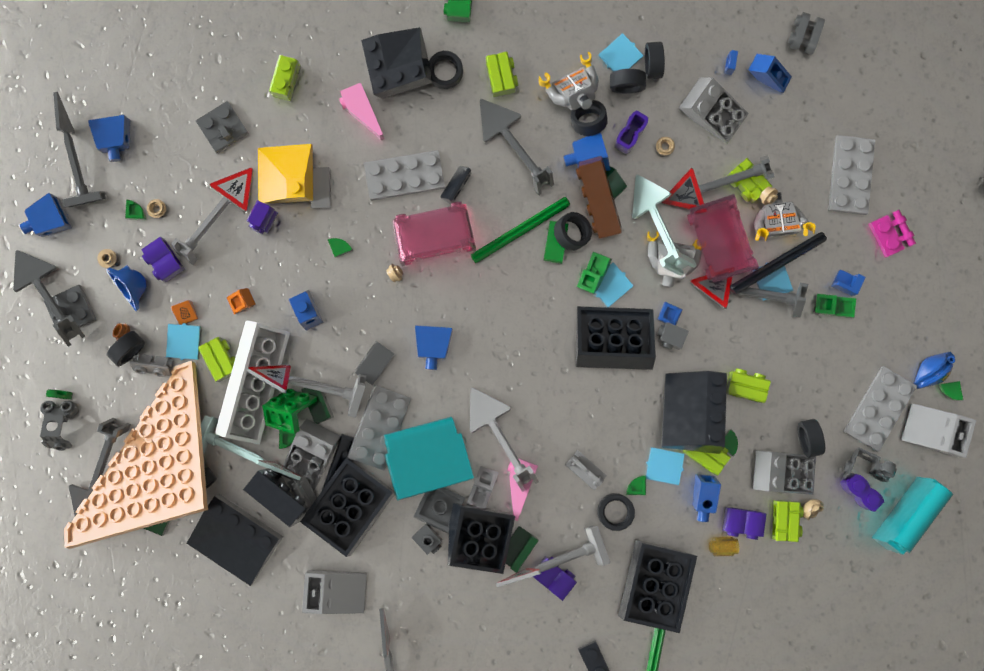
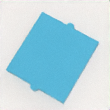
(620, 54)
(776, 281)
(613, 285)
(183, 341)
(664, 466)

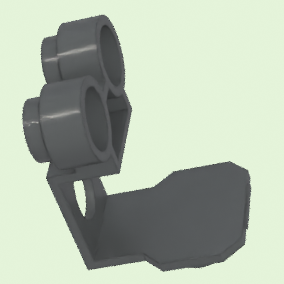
(52, 439)
(881, 472)

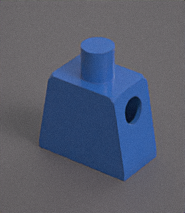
(111, 135)
(586, 149)
(45, 217)
(306, 310)
(432, 344)
(708, 490)

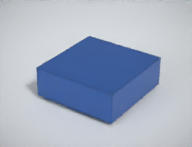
(731, 62)
(669, 313)

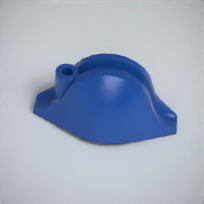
(130, 283)
(934, 370)

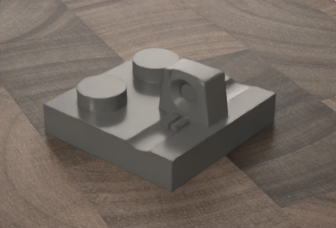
(222, 127)
(73, 303)
(437, 507)

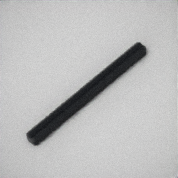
(778, 263)

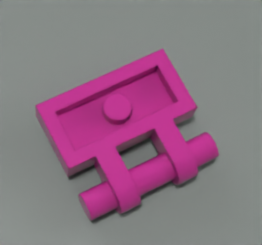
(887, 236)

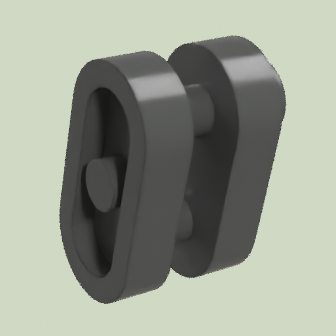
(803, 22)

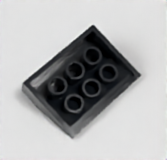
(615, 338)
(694, 411)
(347, 507)
(234, 539)
(657, 586)

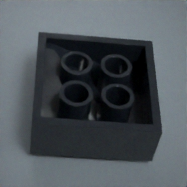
(397, 62)
(274, 494)
(479, 538)

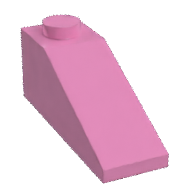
(358, 105)
(517, 496)

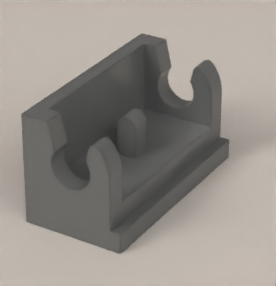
(374, 362)

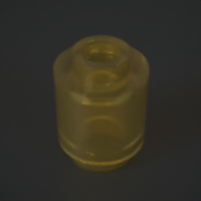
(724, 546)

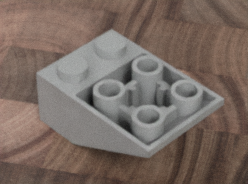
(714, 109)
(939, 430)
(311, 452)
(784, 472)
(334, 592)

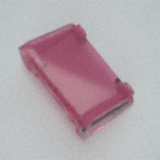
(433, 233)
(722, 239)

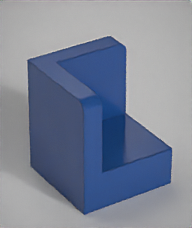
(848, 283)

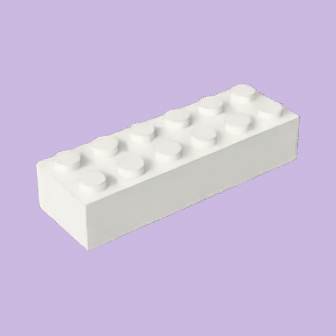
(242, 407)

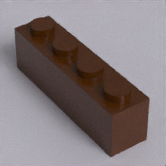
(599, 196)

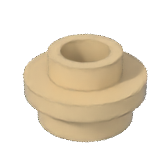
(665, 140)
(769, 195)
(151, 206)
(112, 258)
(395, 273)

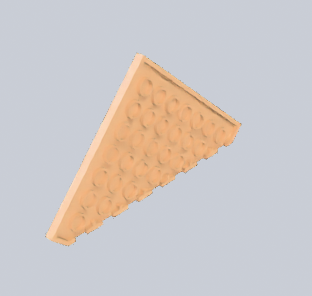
(156, 471)

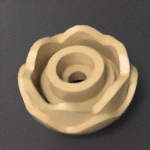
(812, 508)

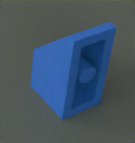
(770, 72)

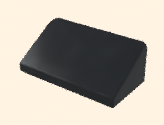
(456, 184)

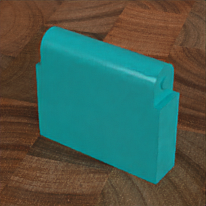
(426, 458)
(912, 515)

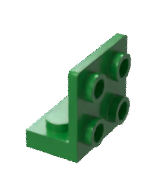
(283, 410)

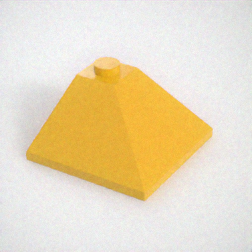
(285, 174)

